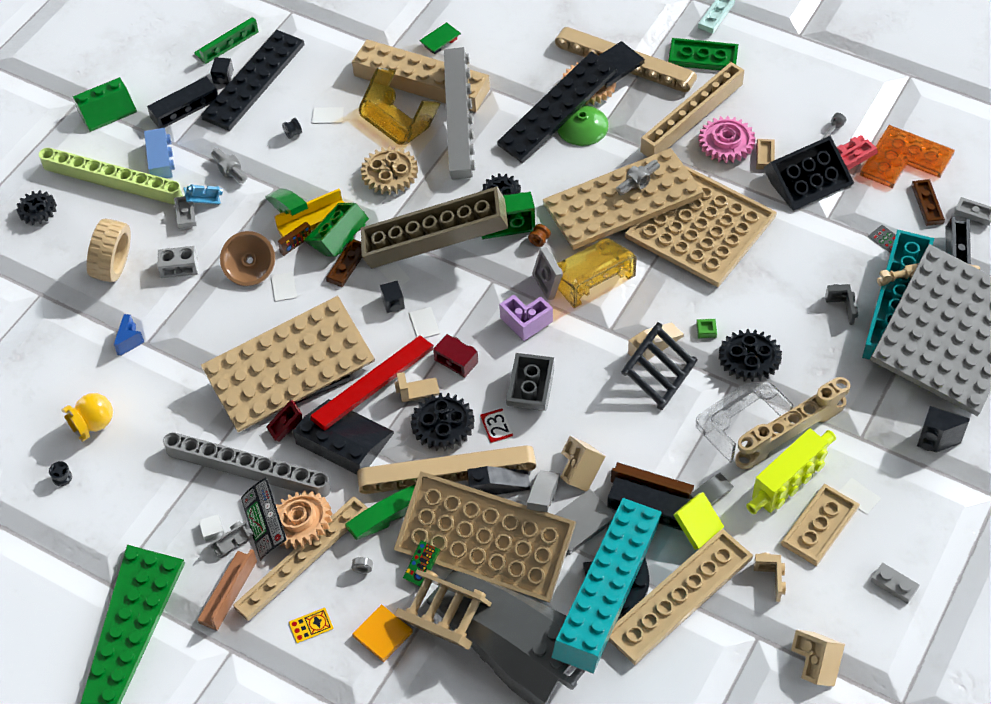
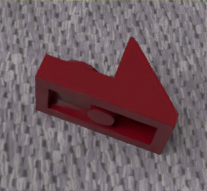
(284, 421)

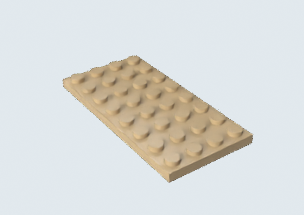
(597, 209)
(287, 363)
(486, 536)

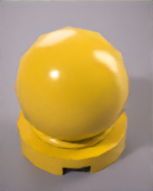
(90, 413)

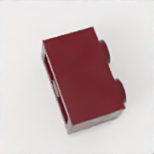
(455, 355)

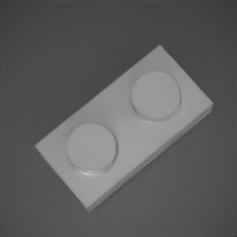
(974, 211)
(184, 213)
(895, 583)

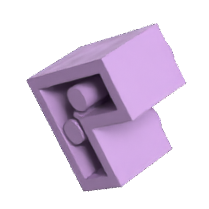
(526, 319)

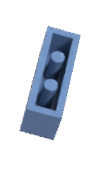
(159, 153)

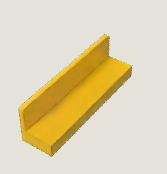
(316, 212)

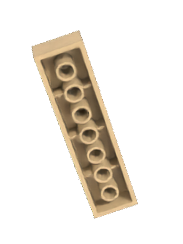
(414, 72)

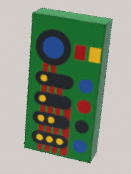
(422, 560)

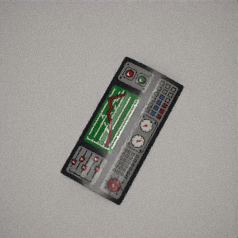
(263, 518)

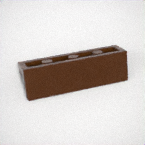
(652, 480)

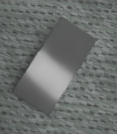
(714, 488)

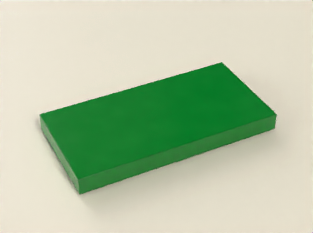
(702, 54)

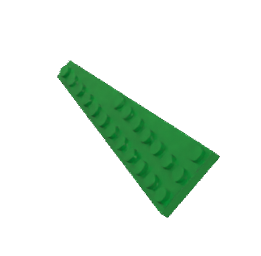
(132, 616)

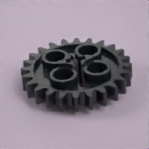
(750, 355)
(442, 421)

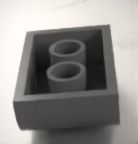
(530, 382)

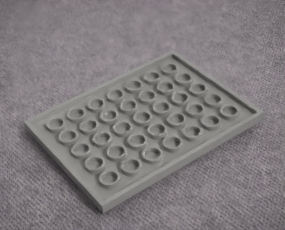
(942, 331)

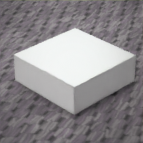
(211, 526)

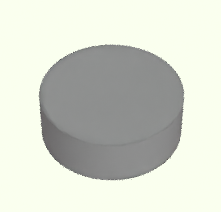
(362, 565)

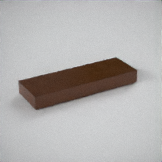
(928, 202)
(345, 264)

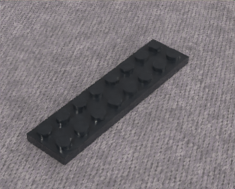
(252, 80)
(556, 107)

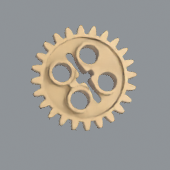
(379, 173)

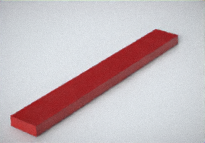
(371, 383)

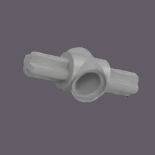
(229, 165)
(637, 177)

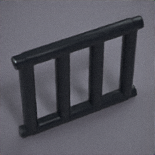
(638, 357)

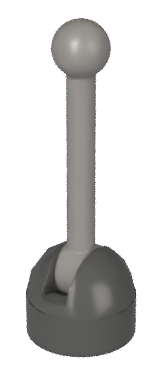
(837, 121)

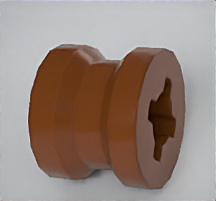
(539, 235)

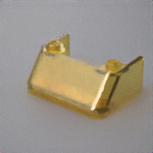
(380, 112)

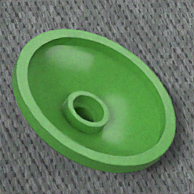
(584, 127)

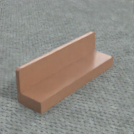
(227, 590)

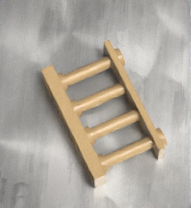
(442, 629)

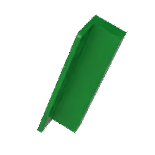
(227, 41)

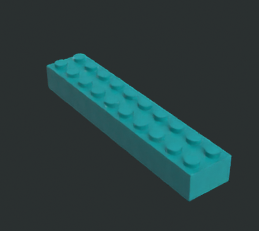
(606, 586)

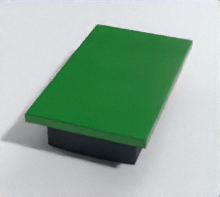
(440, 37)

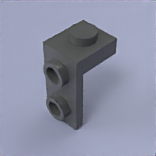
(843, 293)

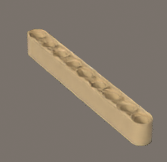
(653, 68)
(452, 468)

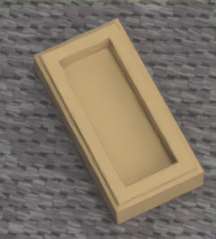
(764, 152)

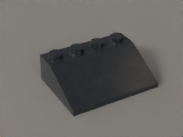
(809, 173)
(349, 442)

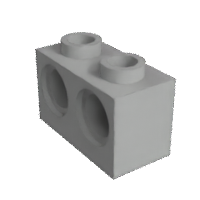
(177, 261)

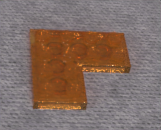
(902, 148)

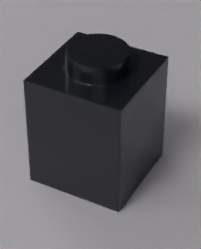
(221, 70)
(392, 296)

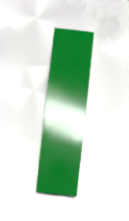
(287, 201)
(380, 514)

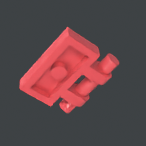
(856, 151)

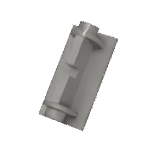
(223, 541)

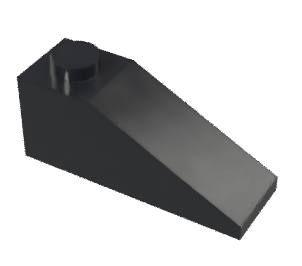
(498, 480)

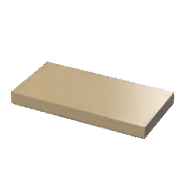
(820, 524)

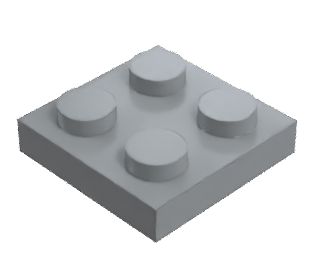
(547, 273)

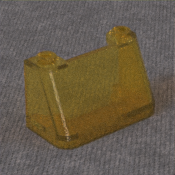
(593, 267)

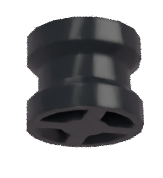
(292, 128)
(56, 471)

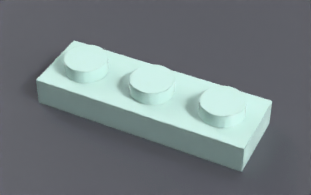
(715, 15)

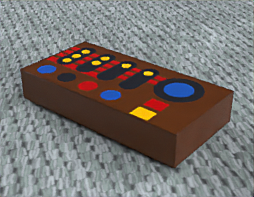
(294, 238)

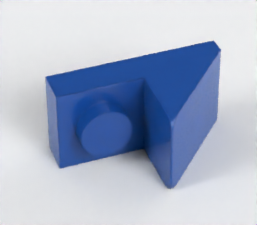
(127, 337)

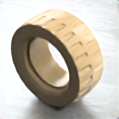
(108, 250)

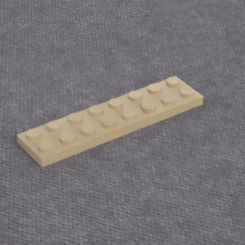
(679, 596)

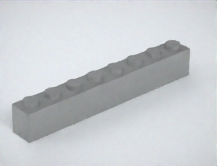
(458, 116)

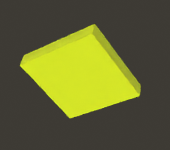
(698, 520)

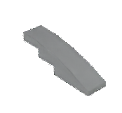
(543, 491)

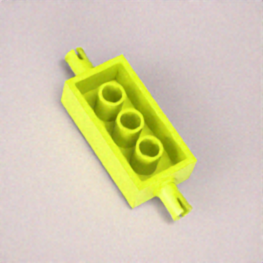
(790, 471)

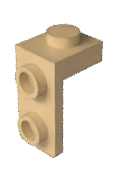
(416, 389)
(772, 563)

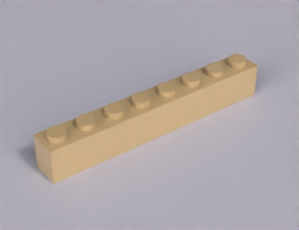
(692, 110)

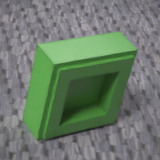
(706, 328)

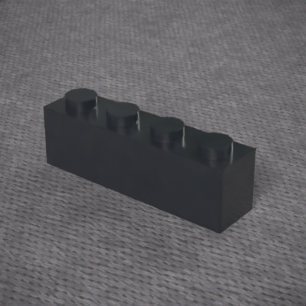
(182, 102)
(649, 497)

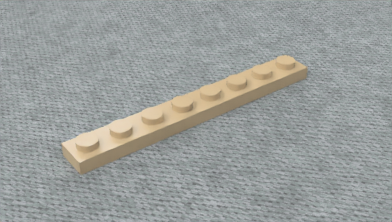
(296, 562)

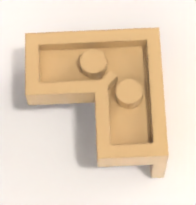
(582, 464)
(821, 654)

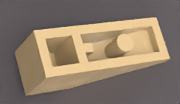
(635, 342)

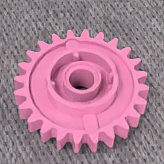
(727, 139)

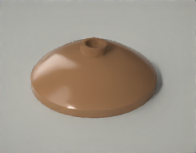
(238, 250)

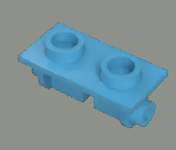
(199, 194)

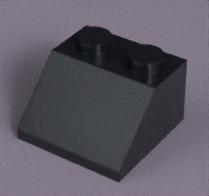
(942, 430)

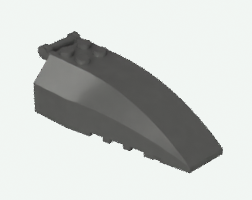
(513, 637)

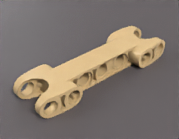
(763, 437)

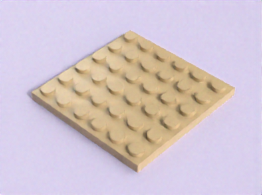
(706, 234)

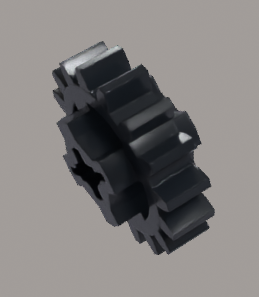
(505, 184)
(36, 207)

